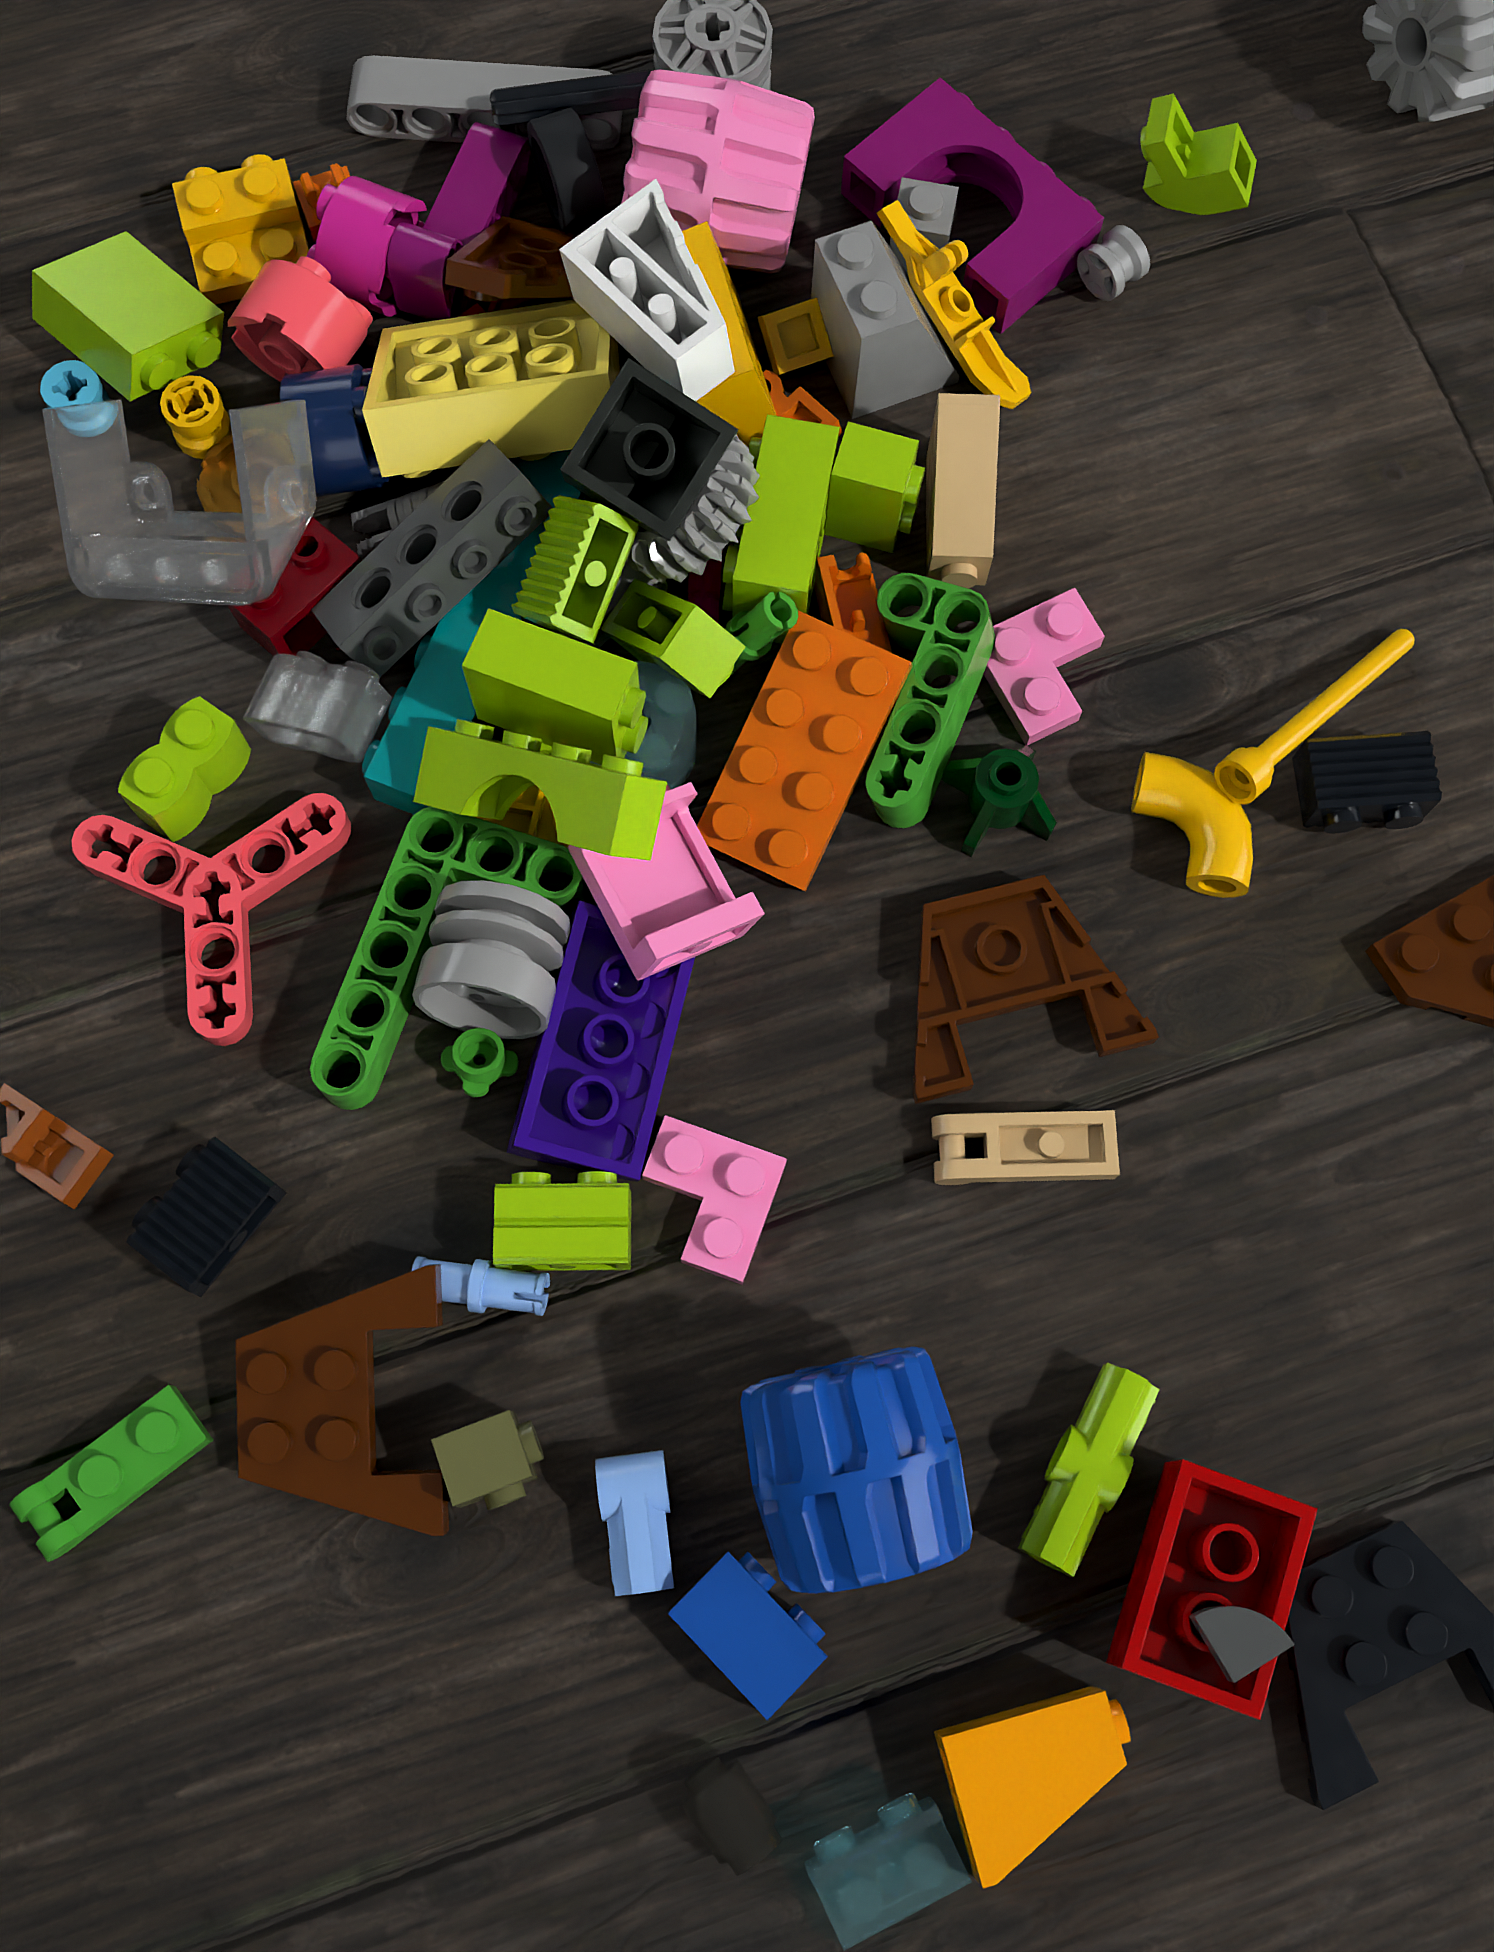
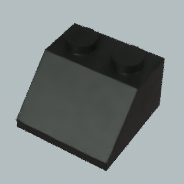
(647, 451)

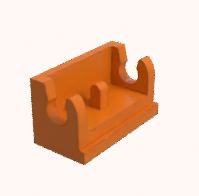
(850, 599)

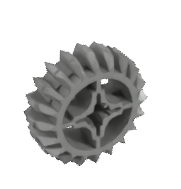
(706, 526)

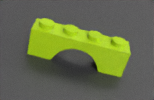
(593, 805)

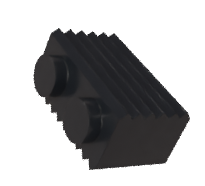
(1366, 780)
(204, 1215)

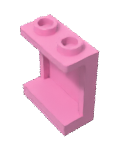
(671, 904)

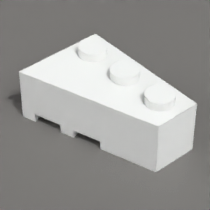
(650, 294)

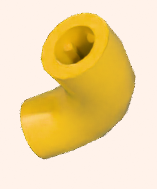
(1212, 822)

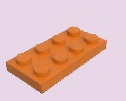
(802, 750)

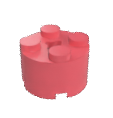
(297, 320)

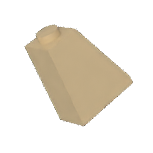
(962, 488)

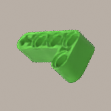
(920, 705)

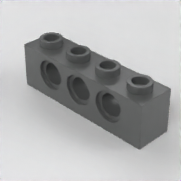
(432, 560)

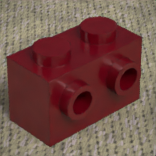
(285, 618)

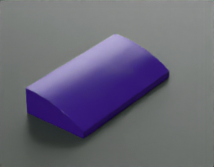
(601, 1057)

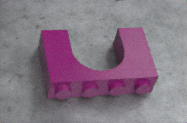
(948, 141)

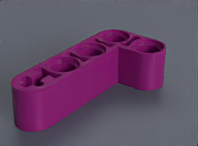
(475, 195)

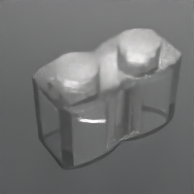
(318, 706)

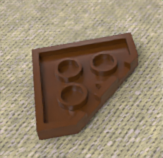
(512, 262)
(1445, 957)

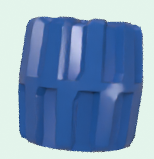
(856, 1471)

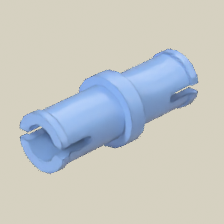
(491, 1287)

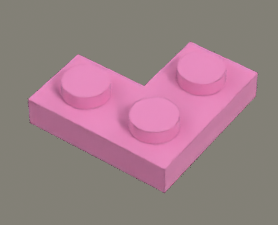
(1027, 659)
(734, 1188)

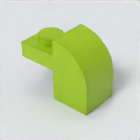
(1191, 169)

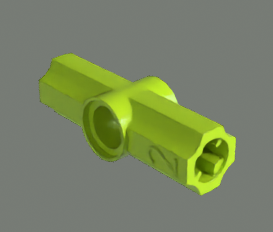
(1088, 1469)

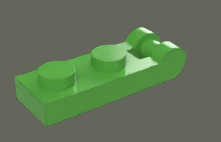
(112, 1471)

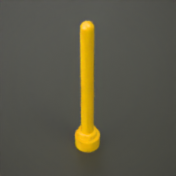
(1250, 770)

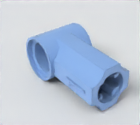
(635, 1505)

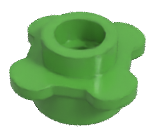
(474, 1044)

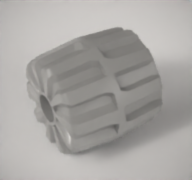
(1433, 55)

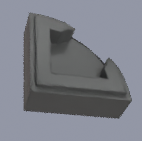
(1240, 1638)

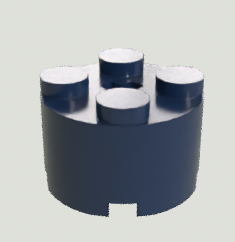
(337, 429)

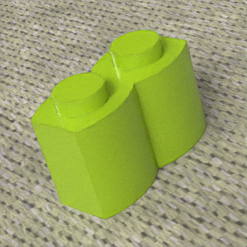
(195, 758)

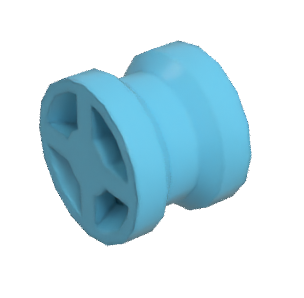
(69, 379)

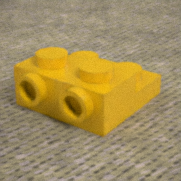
(239, 223)

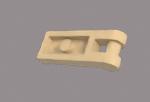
(1027, 1146)

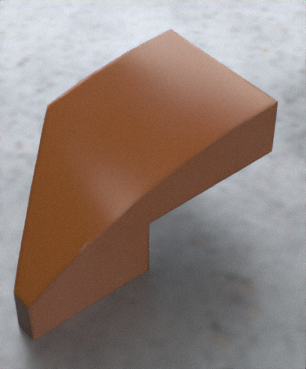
(49, 1149)

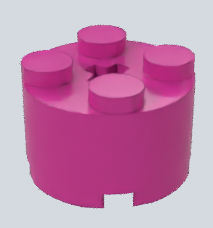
(356, 238)

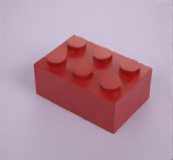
(1201, 1549)

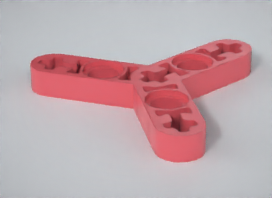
(195, 877)

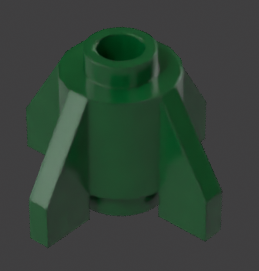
(1001, 793)

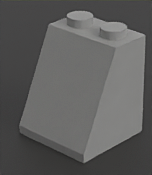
(875, 323)

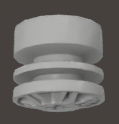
(715, 39)
(492, 959)

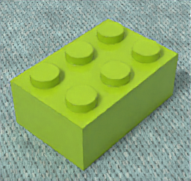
(788, 519)

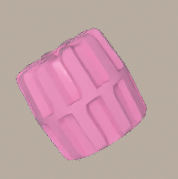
(723, 159)

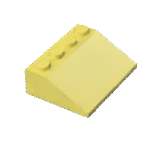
(501, 376)

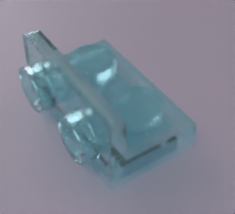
(886, 1869)

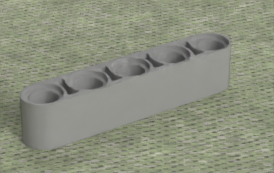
(447, 96)

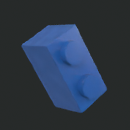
(749, 1633)

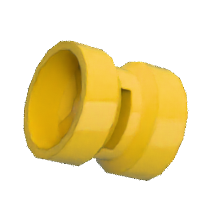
(195, 414)

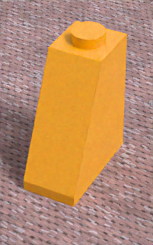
(1029, 1772)

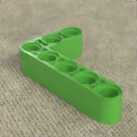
(394, 926)

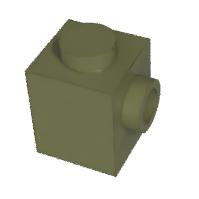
(489, 1460)

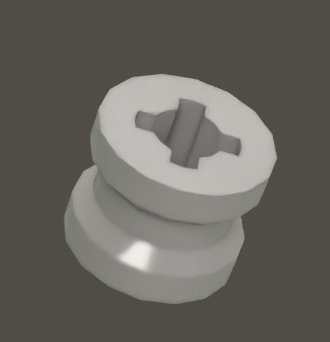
(1113, 263)

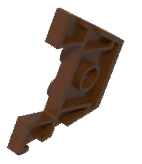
(1002, 955)
(312, 1405)

